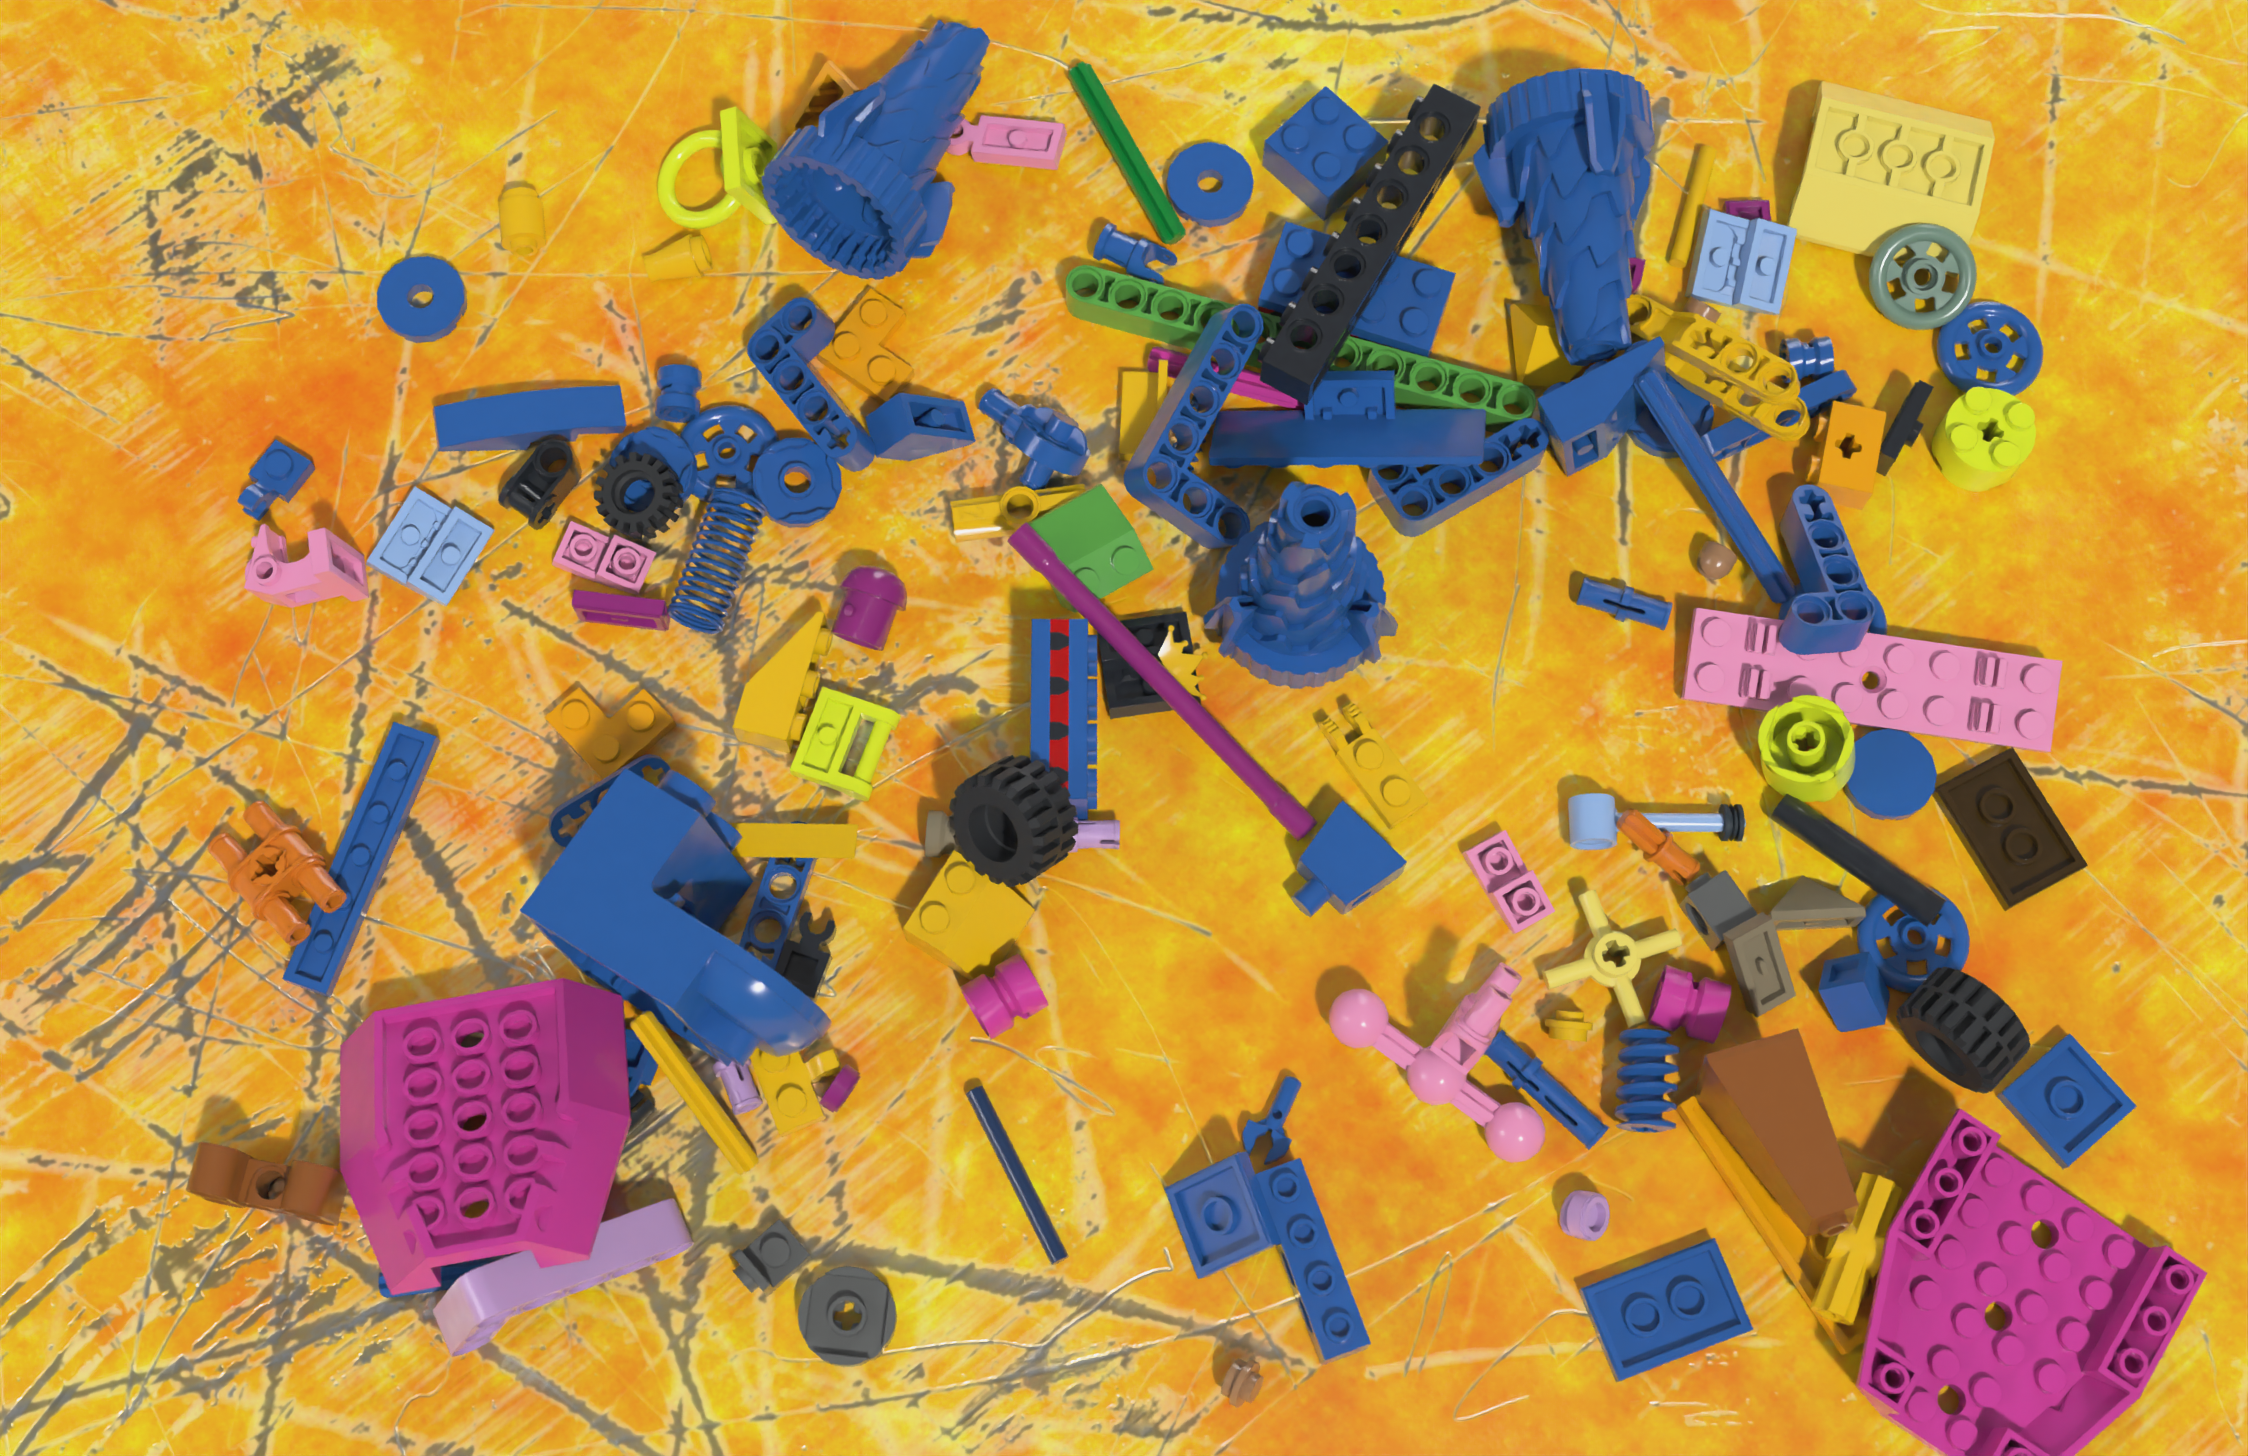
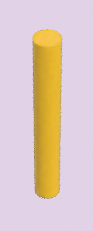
(1693, 207)

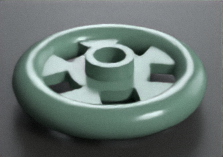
(1947, 305)

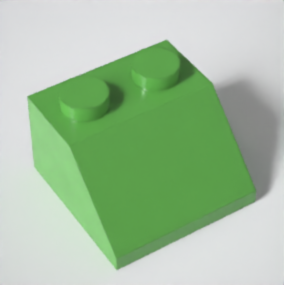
(1094, 542)

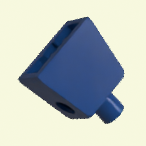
(1345, 864)

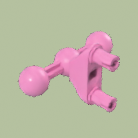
(1440, 1070)

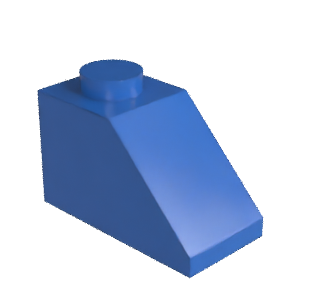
(918, 427)

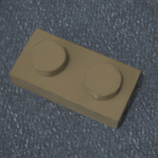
(1759, 964)

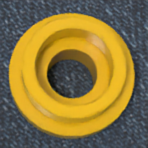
(1568, 1026)

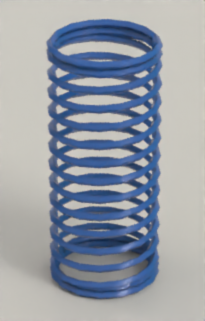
(738, 514)

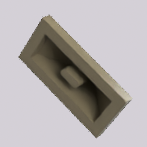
(1815, 907)

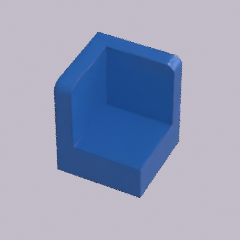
(1854, 992)

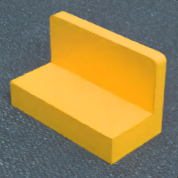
(1140, 402)

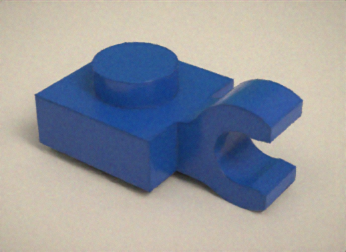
(276, 475)

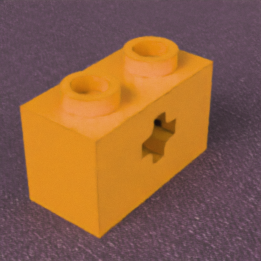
(1858, 434)

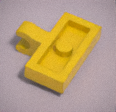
(790, 1088)

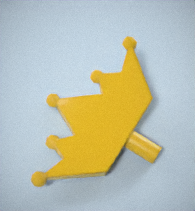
(1180, 664)

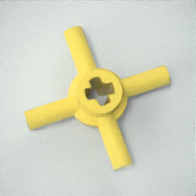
(1606, 972)

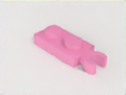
(1011, 142)

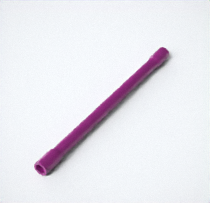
(1279, 802)

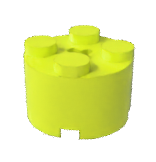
(1984, 439)
(1785, 737)

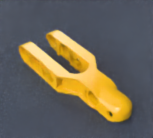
(1692, 364)

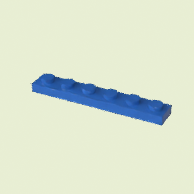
(363, 857)

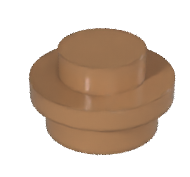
(1242, 1382)

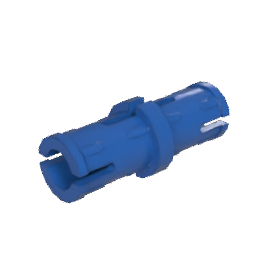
(1624, 603)

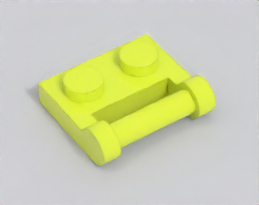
(830, 738)

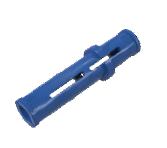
(1545, 1090)

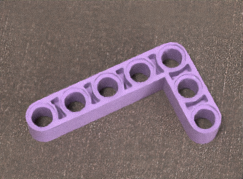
(495, 1292)

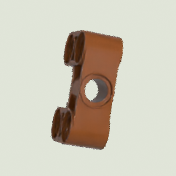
(241, 1181)

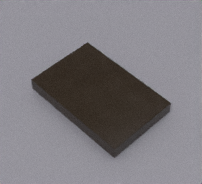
(2009, 829)

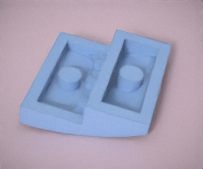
(1741, 262)
(430, 547)

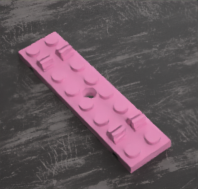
(1919, 687)

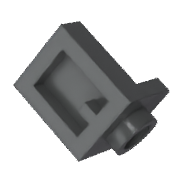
(770, 1259)

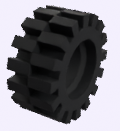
(616, 484)

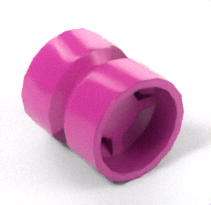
(1004, 996)
(1689, 1004)

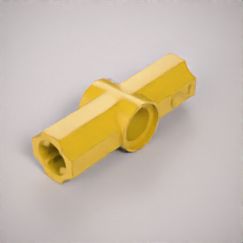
(990, 515)
(1857, 1251)

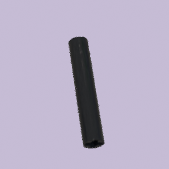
(1858, 859)

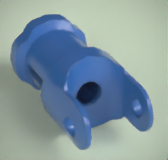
(1132, 253)

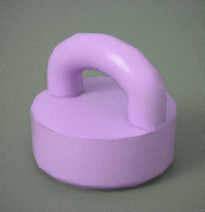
(1584, 1215)

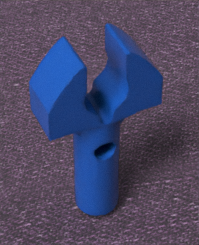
(1274, 1122)

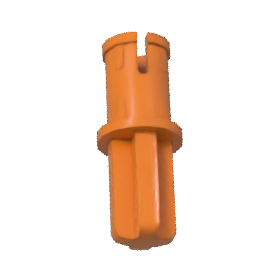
(1658, 846)

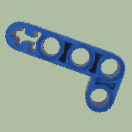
(814, 395)
(1472, 480)
(1836, 597)

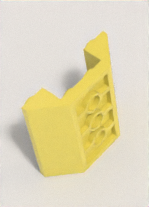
(1888, 167)

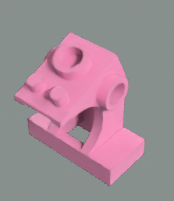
(325, 573)

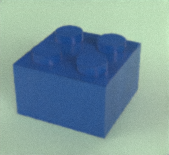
(1324, 153)

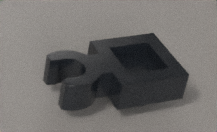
(804, 962)

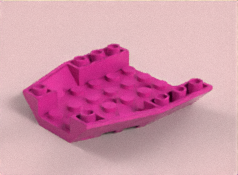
(544, 1158)
(2079, 1315)

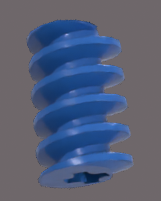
(1645, 1081)

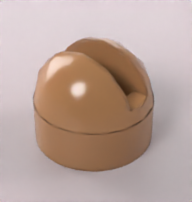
(1696, 306)
(1715, 560)

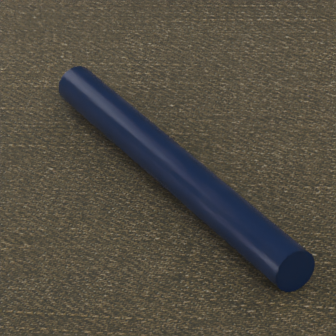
(1017, 1175)

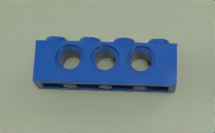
(1312, 1264)

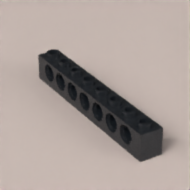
(1302, 370)

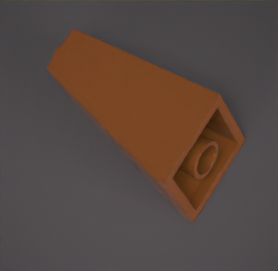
(1778, 1123)

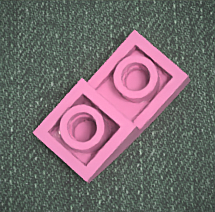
(603, 559)
(1507, 882)

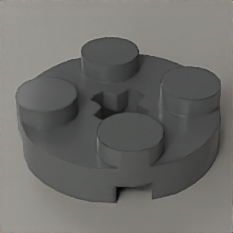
(830, 1295)

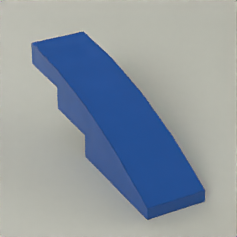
(528, 417)

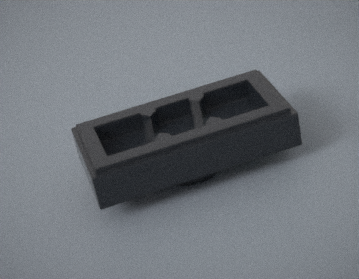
(1904, 427)

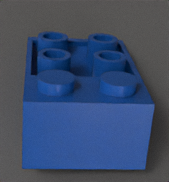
(1599, 407)

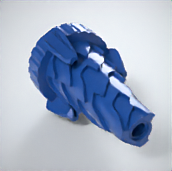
(1575, 165)
(863, 177)
(1302, 593)

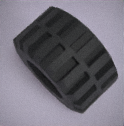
(1013, 820)
(1963, 1029)

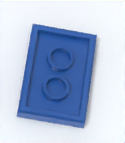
(1665, 1309)

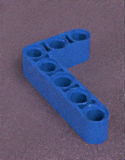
(1190, 429)

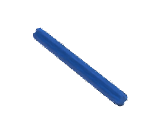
(1715, 486)

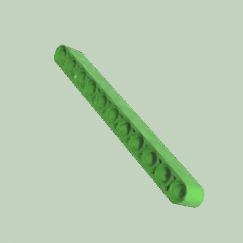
(1363, 355)

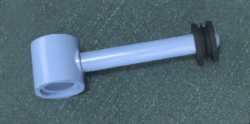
(1595, 819)

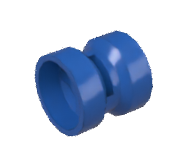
(1810, 358)
(678, 393)

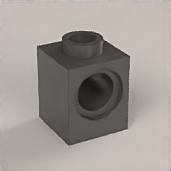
(1715, 907)

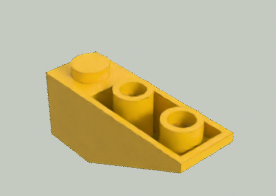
(777, 694)

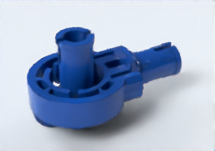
(1042, 434)

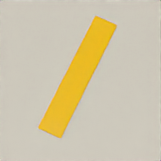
(796, 840)

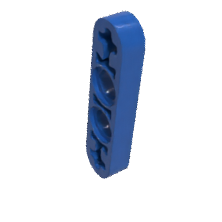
(1818, 397)
(781, 910)

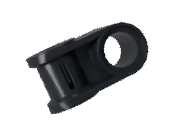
(542, 488)

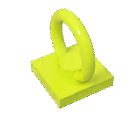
(742, 164)

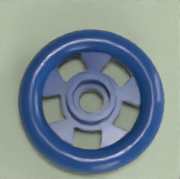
(1995, 316)
(730, 419)
(1894, 969)

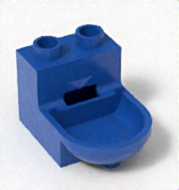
(641, 915)

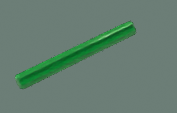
(1126, 153)

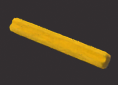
(694, 1092)

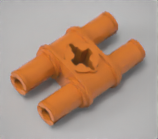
(276, 873)

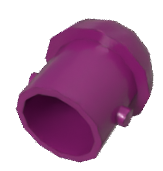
(869, 606)

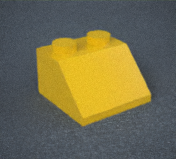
(967, 919)

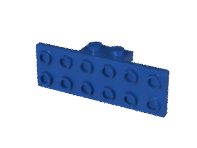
(1350, 423)

